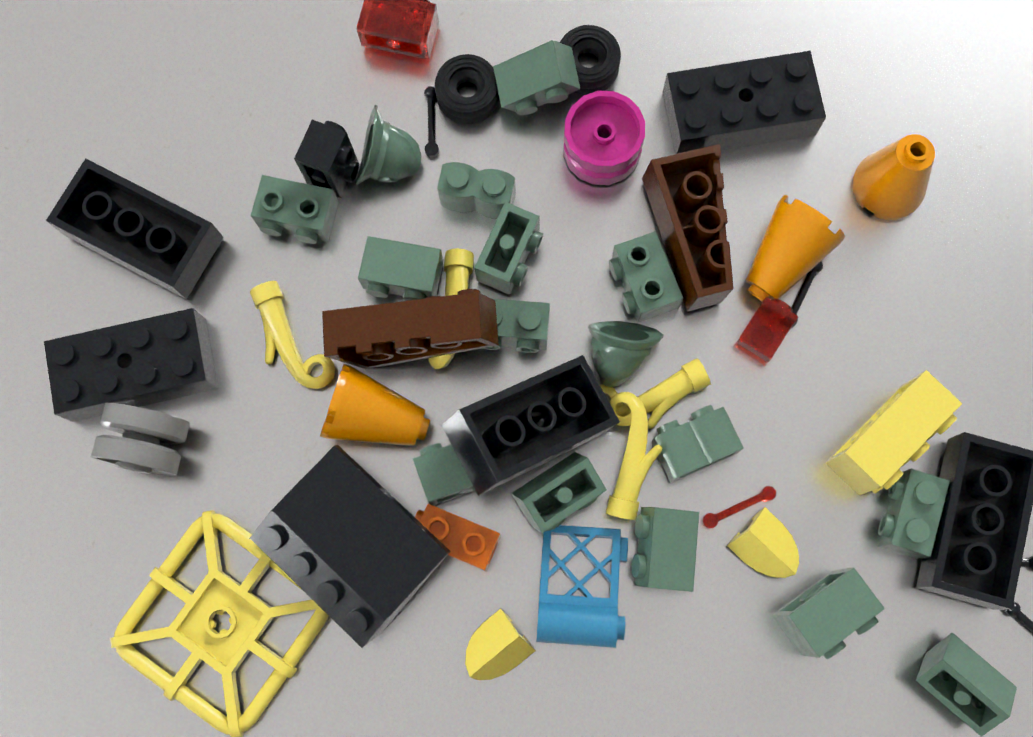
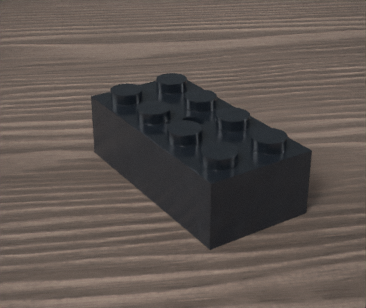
(744, 103)
(135, 228)
(130, 364)
(529, 424)
(982, 560)

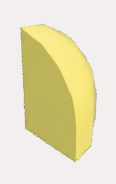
(767, 546)
(496, 648)

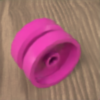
(603, 137)

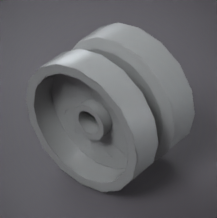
(139, 444)

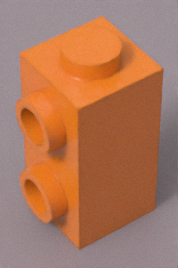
(464, 538)

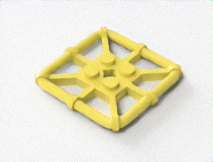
(196, 627)

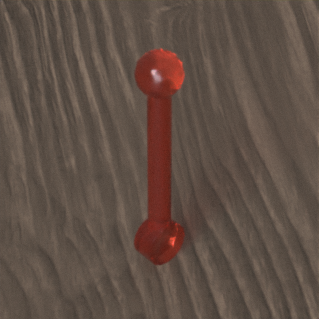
(711, 520)

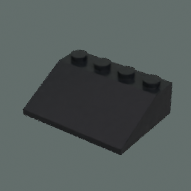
(349, 545)

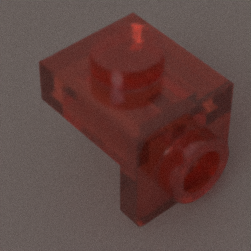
(768, 328)

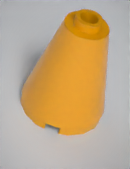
(895, 177)
(790, 248)
(372, 412)

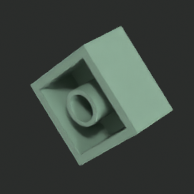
(829, 613)

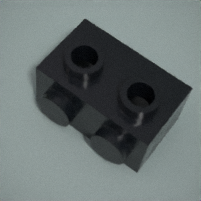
(327, 157)

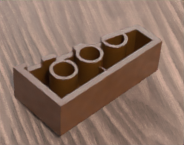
(692, 223)
(410, 329)

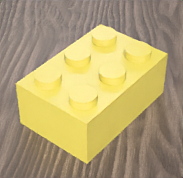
(895, 435)

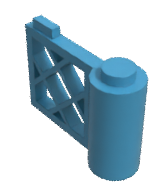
(580, 618)

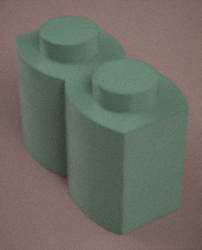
(469, 190)
(696, 443)

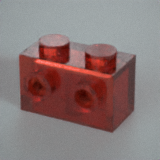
(399, 26)

